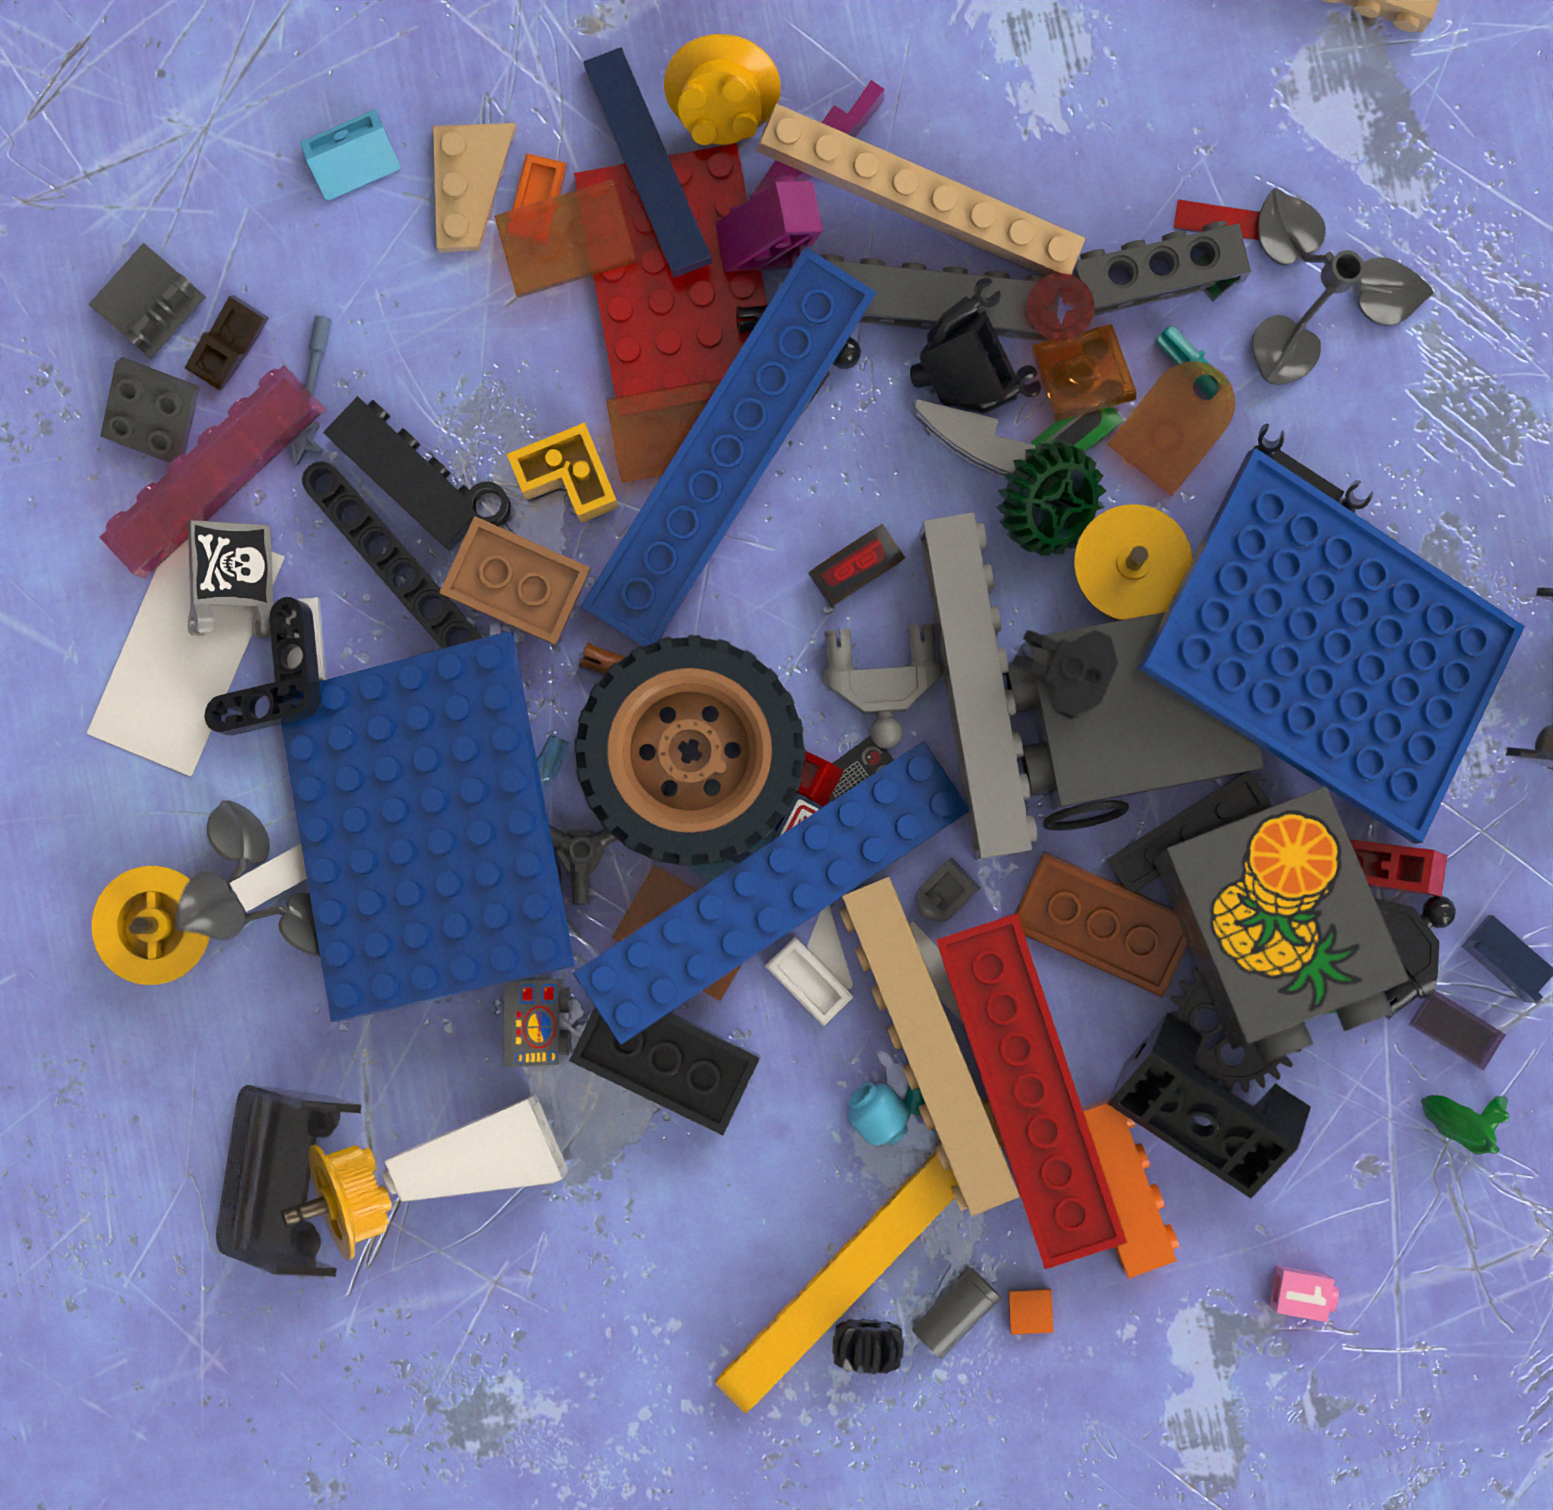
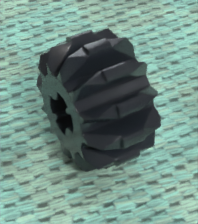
(868, 1346)

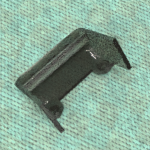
(271, 1173)

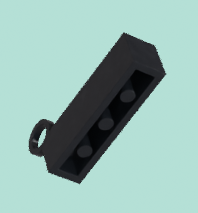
(407, 477)

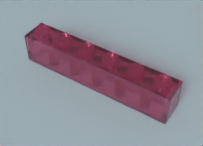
(212, 471)

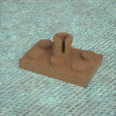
(515, 580)

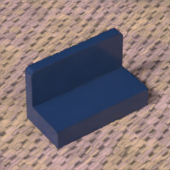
(1509, 959)

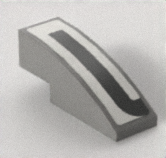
(971, 437)

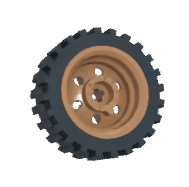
(625, 716)

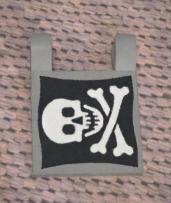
(229, 569)

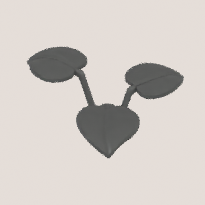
(1387, 287)
(208, 900)

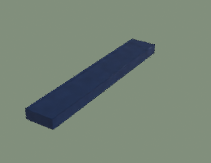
(647, 162)

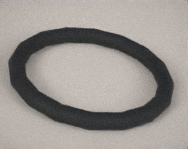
(1120, 809)

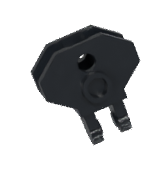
(1068, 667)

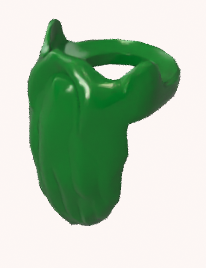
(1465, 1125)

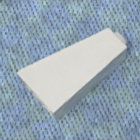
(488, 1154)

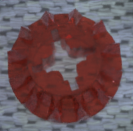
(1073, 293)

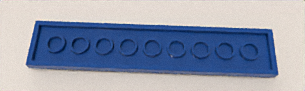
(729, 448)
(770, 892)

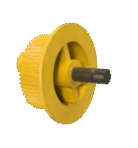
(345, 1197)

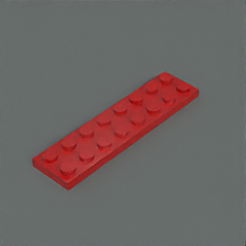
(1031, 1091)

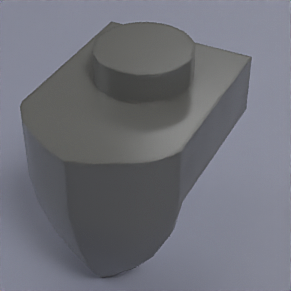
(945, 892)

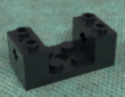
(1166, 1093)

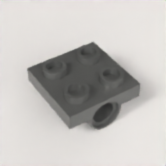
(149, 410)

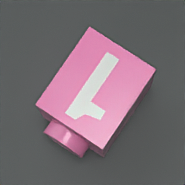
(1303, 1293)

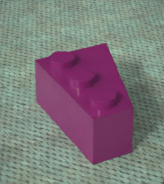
(770, 227)

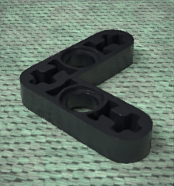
(287, 681)

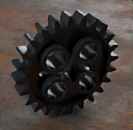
(1208, 1059)

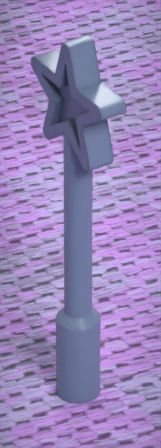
(318, 343)

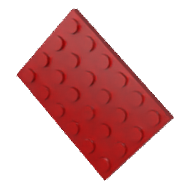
(681, 327)

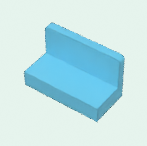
(350, 155)

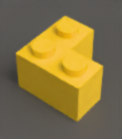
(565, 461)

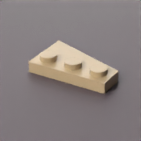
(467, 176)

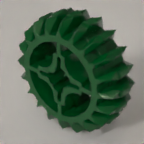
(1050, 498)

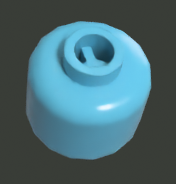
(878, 1114)

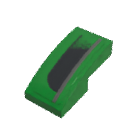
(1081, 430)

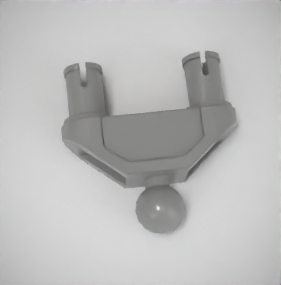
(882, 689)

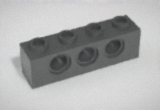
(1185, 277)

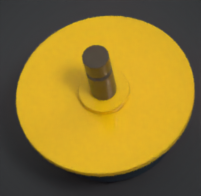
(1131, 561)

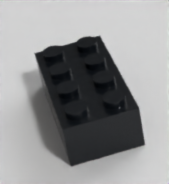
(672, 1066)

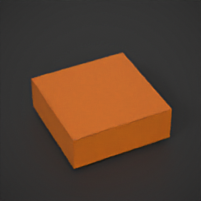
(1030, 1311)

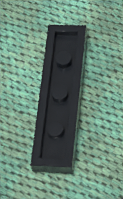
(1231, 802)

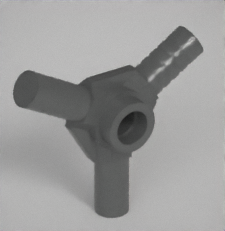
(580, 855)

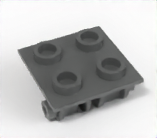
(147, 300)

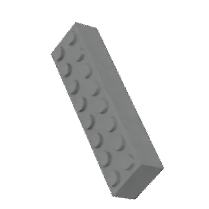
(975, 686)

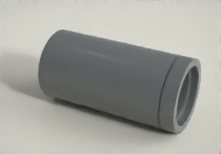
(956, 1313)

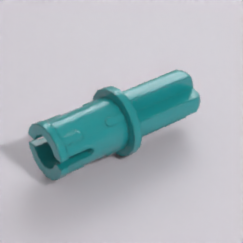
(1181, 351)

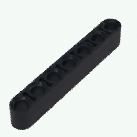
(389, 563)

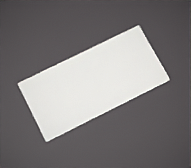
(168, 675)

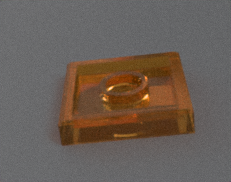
(1084, 373)

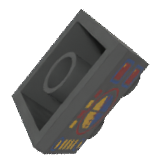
(535, 1022)

